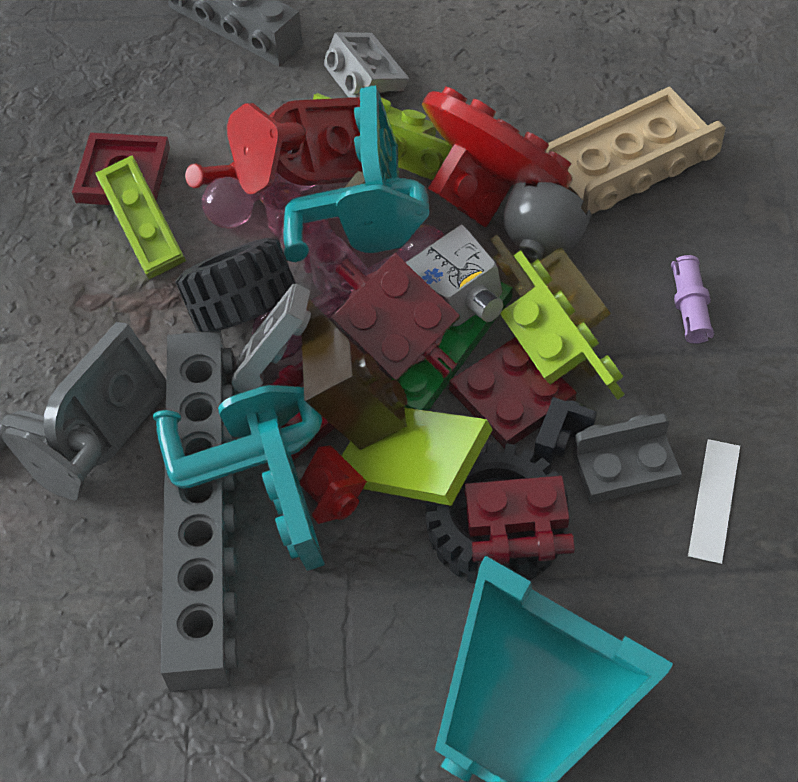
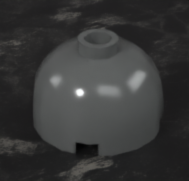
(544, 219)

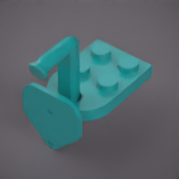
(373, 214)
(258, 419)

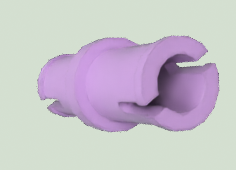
(692, 299)

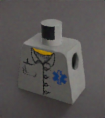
(461, 275)

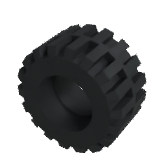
(235, 285)

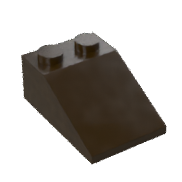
(348, 384)

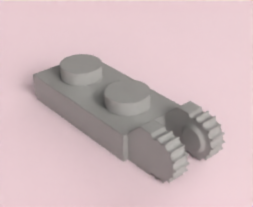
(272, 338)

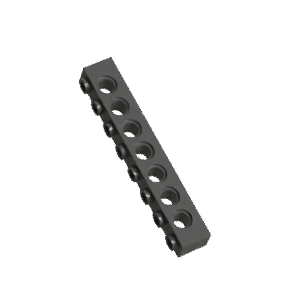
(185, 660)

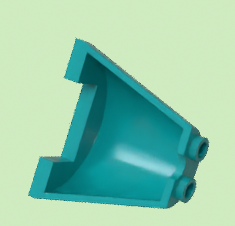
(535, 684)

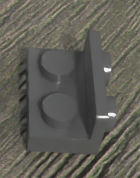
(625, 458)

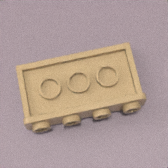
(636, 148)

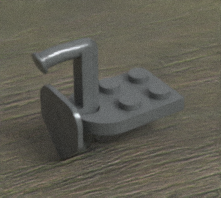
(87, 414)

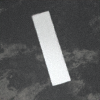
(714, 501)

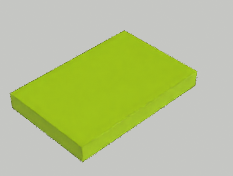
(423, 459)

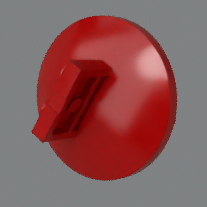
(486, 156)

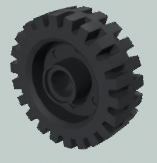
(449, 524)

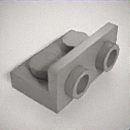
(362, 62)

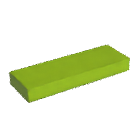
(140, 217)

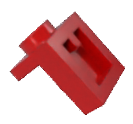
(332, 485)

